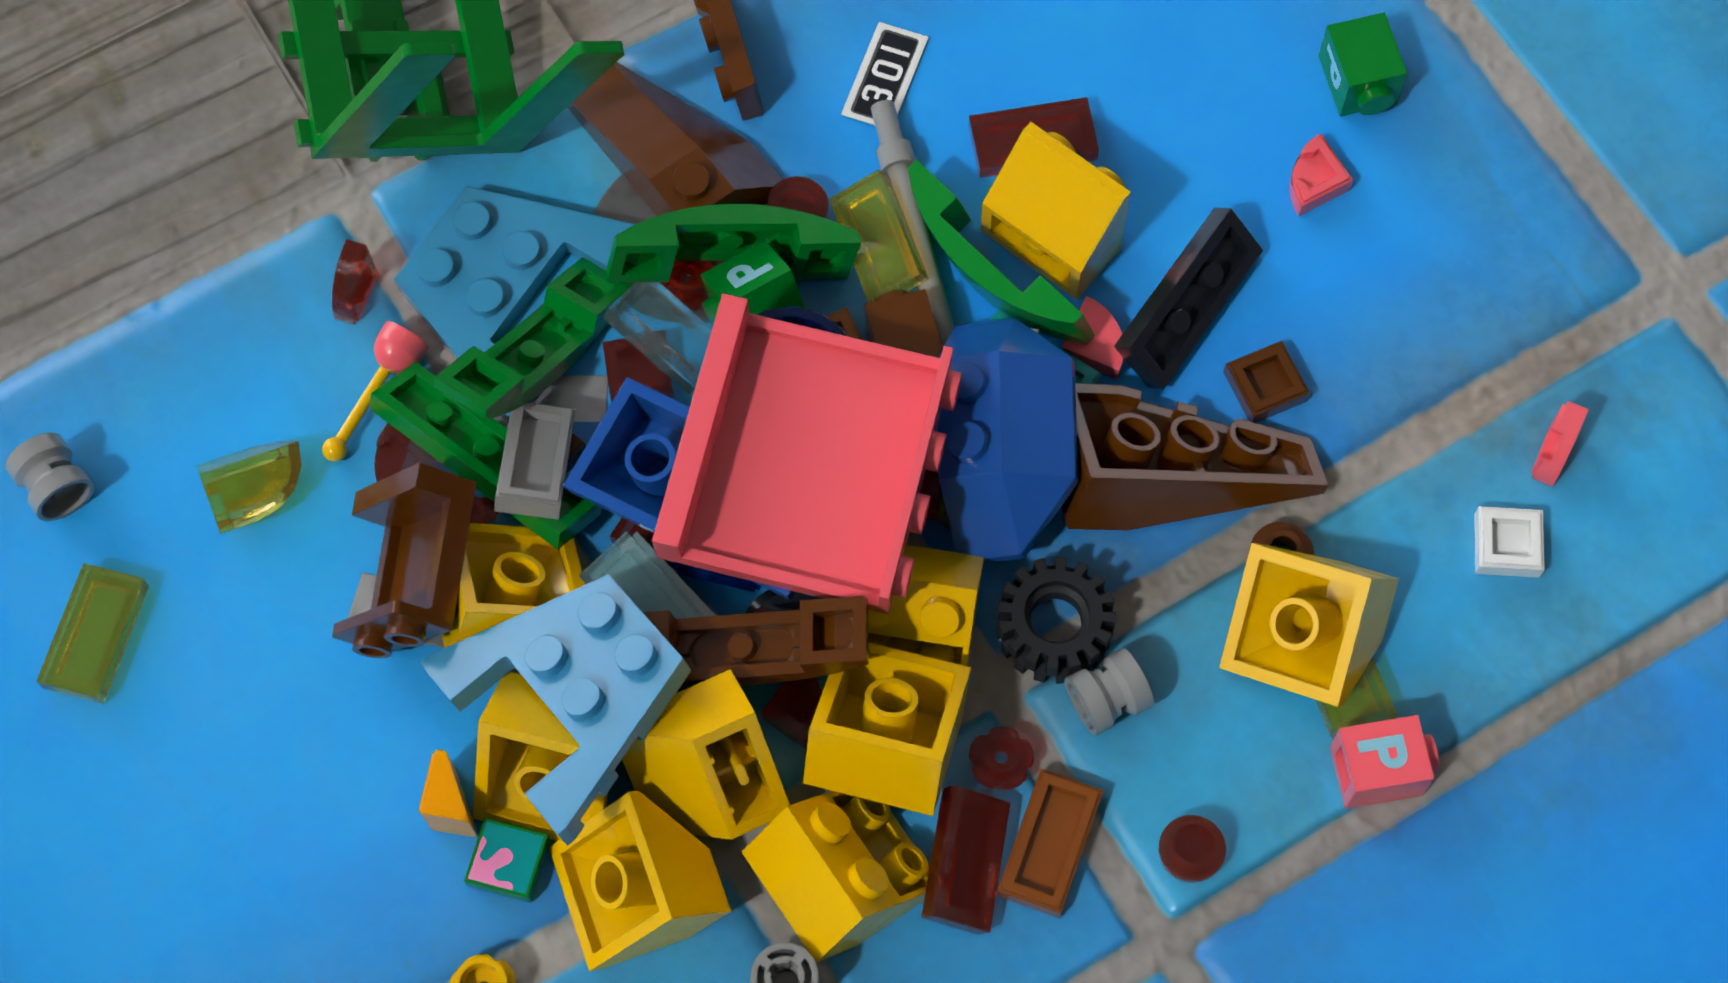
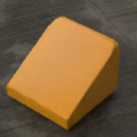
(443, 799)

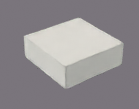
(1509, 542)

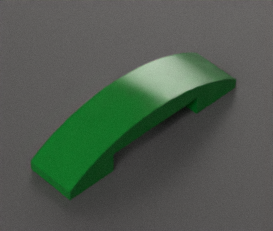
(805, 241)
(1037, 306)
(537, 348)

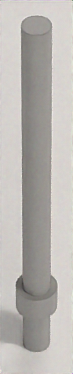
(894, 158)

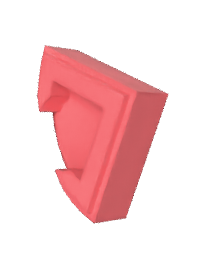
(1317, 176)
(1100, 350)
(1558, 442)

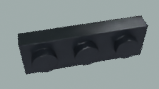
(1188, 298)

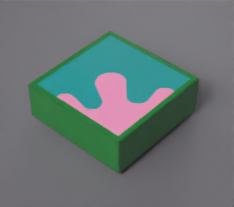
(507, 860)

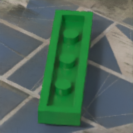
(467, 445)

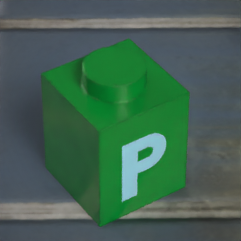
(1362, 65)
(752, 275)

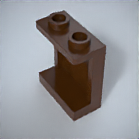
(419, 561)

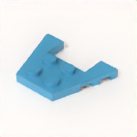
(491, 261)
(592, 666)

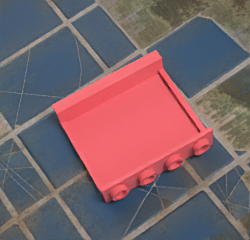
(805, 458)

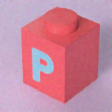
(1384, 761)

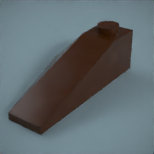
(669, 148)
(1169, 465)

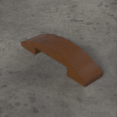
(772, 646)

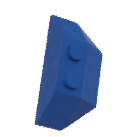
(1008, 439)

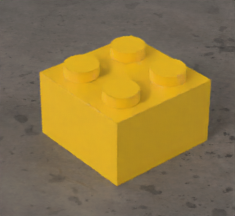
(888, 729)

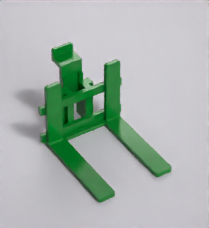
(381, 70)

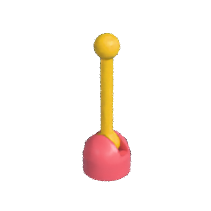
(394, 351)

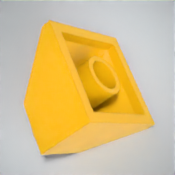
(508, 574)
(1307, 622)
(516, 749)
(636, 882)

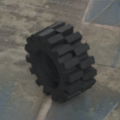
(1060, 583)

